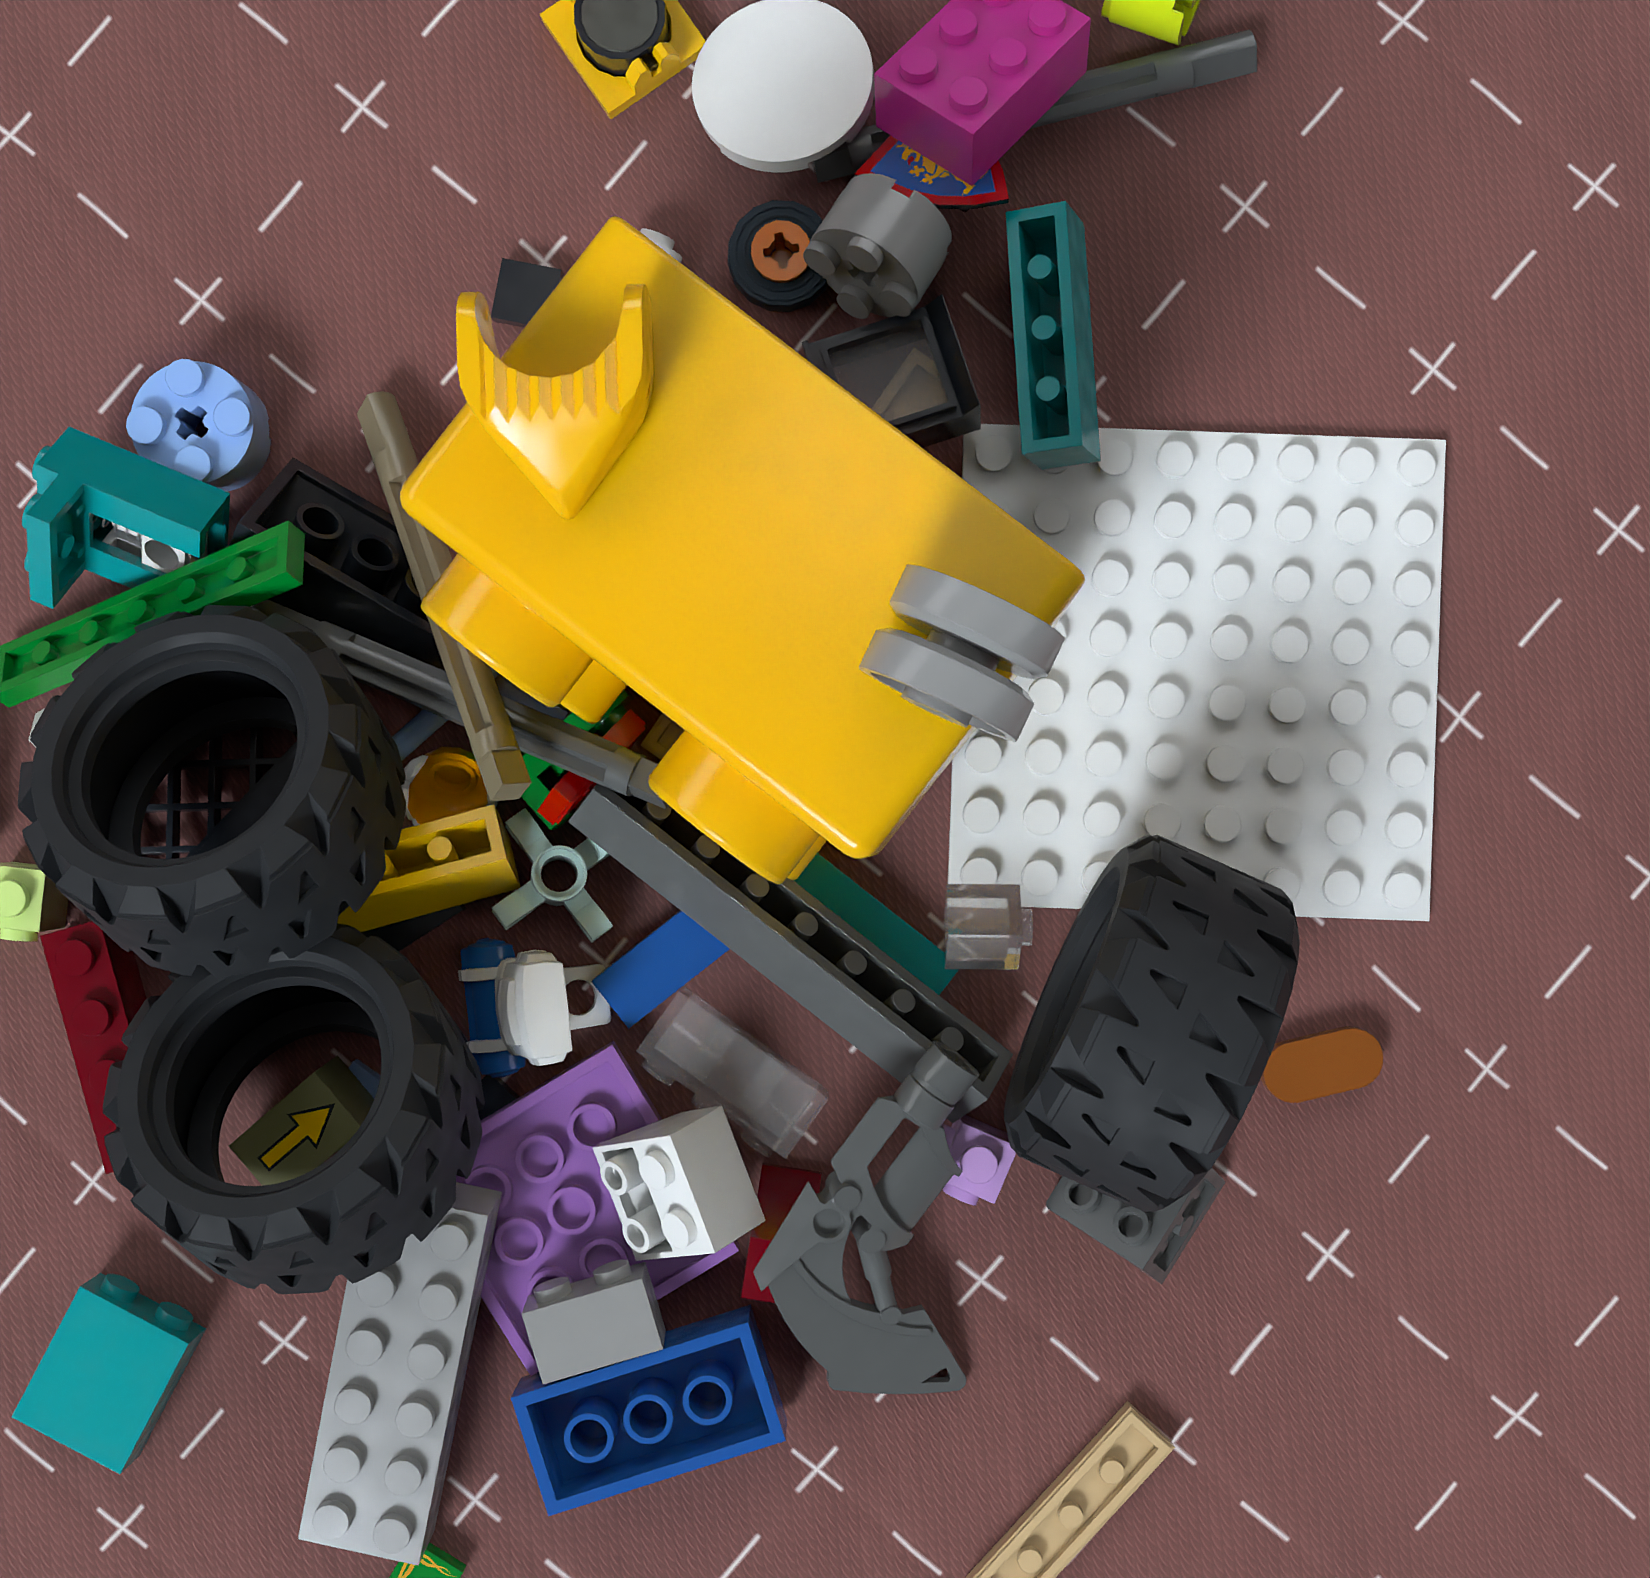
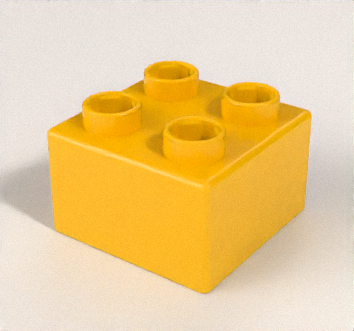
(723, 567)

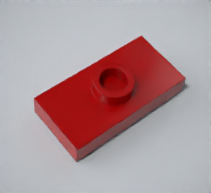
(574, 788)

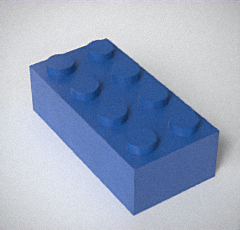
(652, 1414)

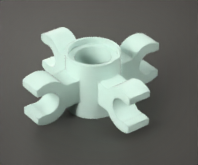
(534, 893)

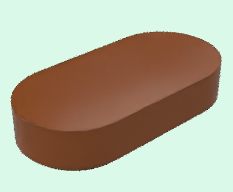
(1322, 1064)

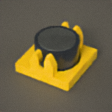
(625, 41)

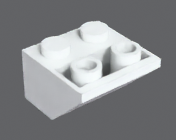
(680, 1185)

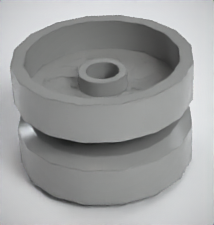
(965, 643)

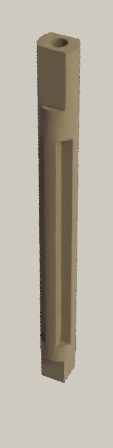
(428, 557)

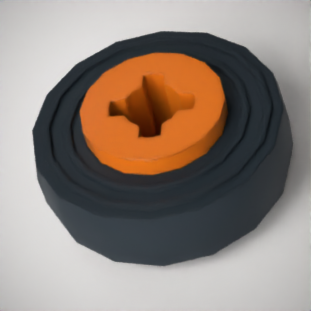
(783, 279)

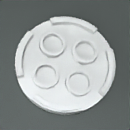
(783, 84)

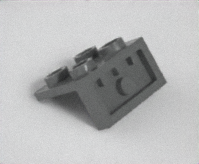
(1143, 1238)

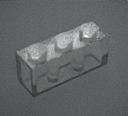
(732, 1070)

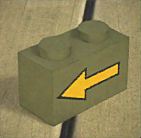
(305, 1125)

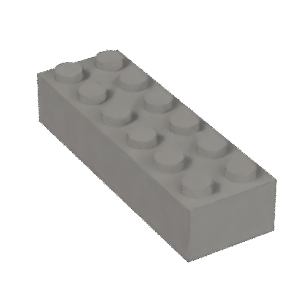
(399, 1389)

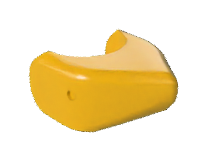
(567, 426)

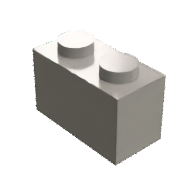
(593, 1320)

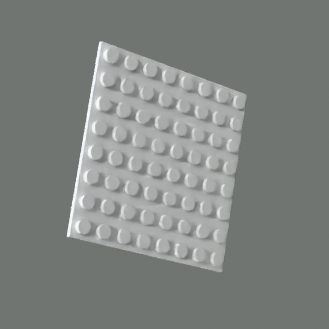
(1227, 672)

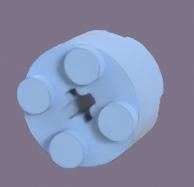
(174, 404)

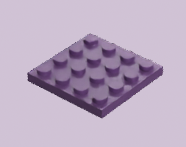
(553, 1202)

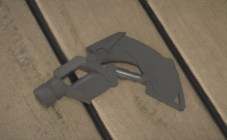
(855, 1341)

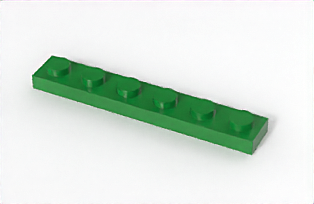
(230, 577)

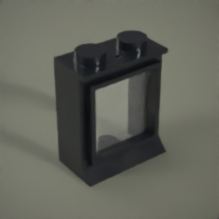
(906, 373)

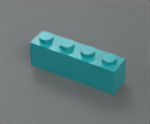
(1053, 336)

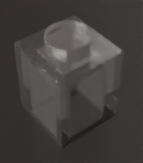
(985, 926)

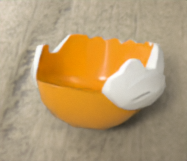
(443, 785)

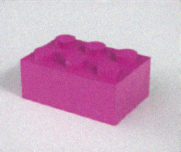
(980, 79)

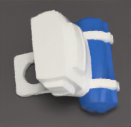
(522, 1006)

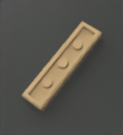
(1079, 1500)

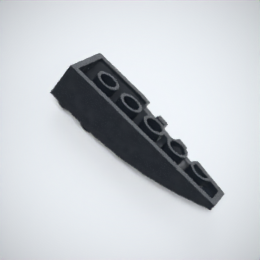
(353, 567)

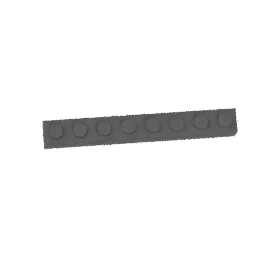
(792, 942)

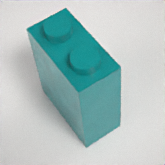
(109, 1371)

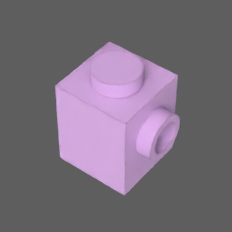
(982, 1156)

